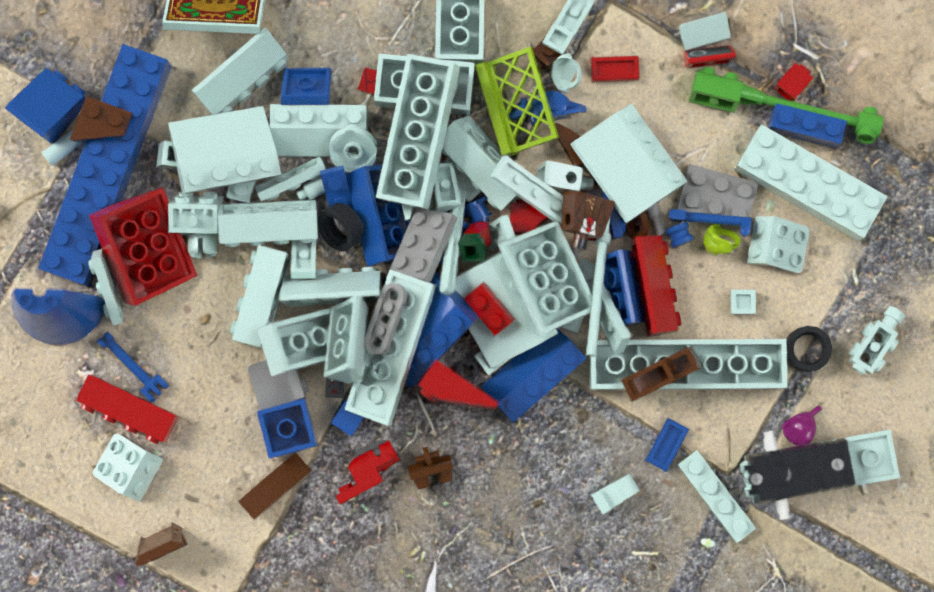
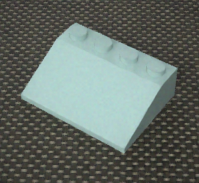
(224, 150)
(629, 163)
(547, 277)
(332, 287)
(517, 336)

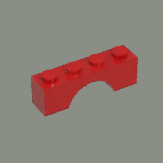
(527, 218)

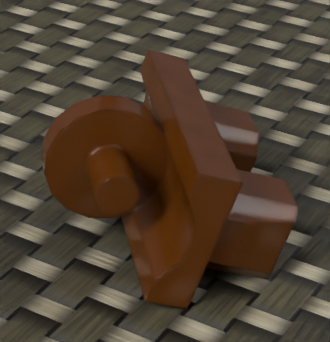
(430, 464)

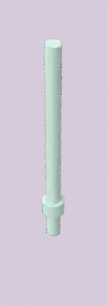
(597, 292)

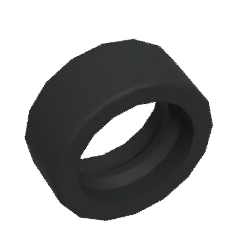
(350, 222)
(825, 344)

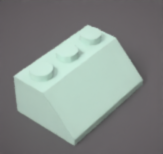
(346, 340)

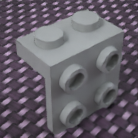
(276, 389)

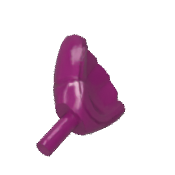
(801, 427)

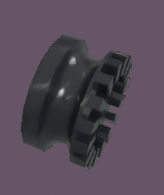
(469, 363)

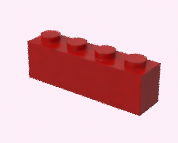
(126, 408)

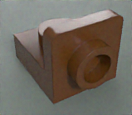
(545, 56)

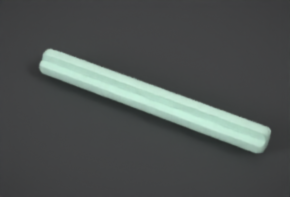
(451, 252)

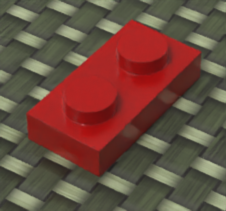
(489, 308)

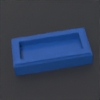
(667, 444)

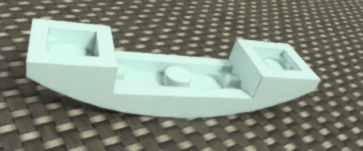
(567, 24)

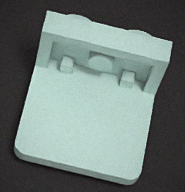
(778, 243)
(127, 467)

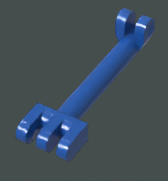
(681, 216)
(150, 383)

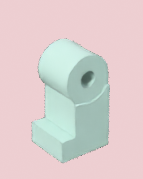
(615, 493)

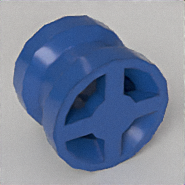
(679, 234)

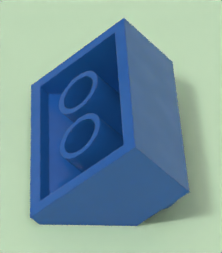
(623, 286)

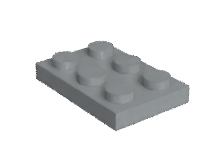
(716, 193)
(424, 243)

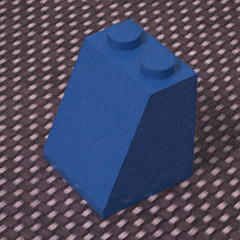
(48, 104)

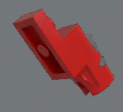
(366, 468)

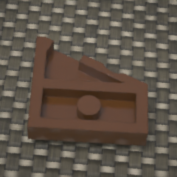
(100, 121)

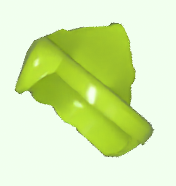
(716, 245)

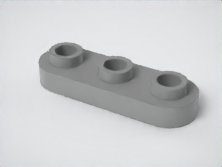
(378, 327)

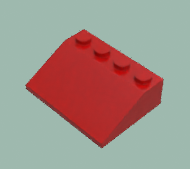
(140, 248)
(449, 388)

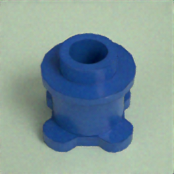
(478, 210)

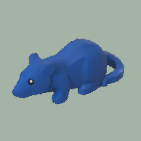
(558, 103)

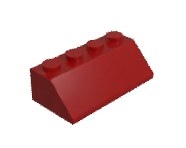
(655, 286)

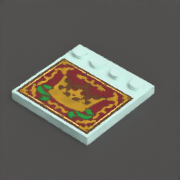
(214, 15)

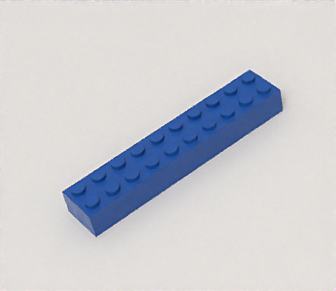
(105, 165)

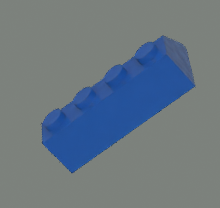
(381, 219)
(533, 375)

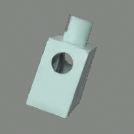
(555, 176)

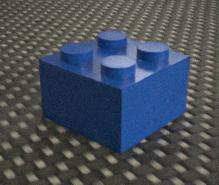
(287, 428)

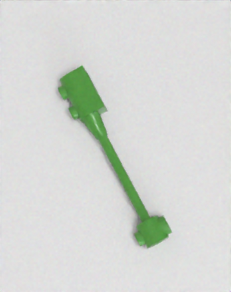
(729, 92)

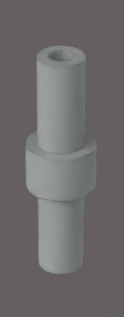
(654, 215)

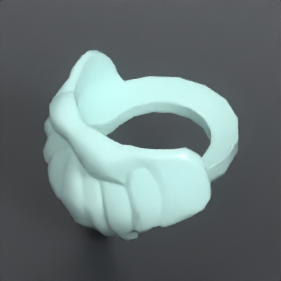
(563, 72)

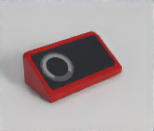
(709, 56)

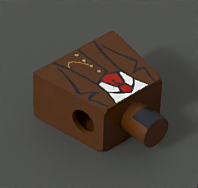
(584, 216)

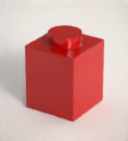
(793, 82)

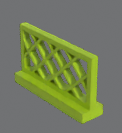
(497, 108)

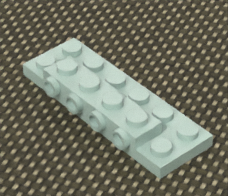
(385, 374)

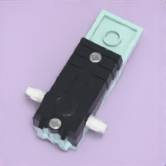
(817, 467)

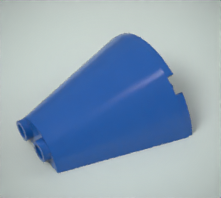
(58, 315)

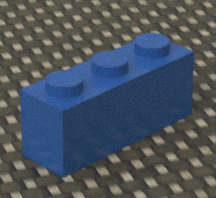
(807, 126)

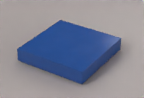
(306, 86)

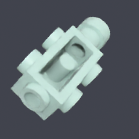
(873, 349)

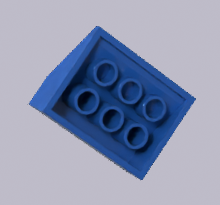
(444, 325)

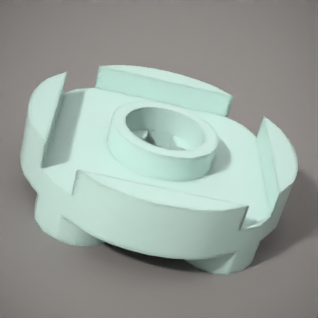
(356, 137)

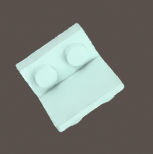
(194, 213)

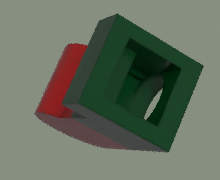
(474, 242)

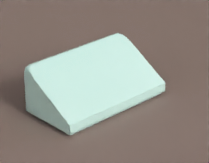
(704, 31)
(446, 190)

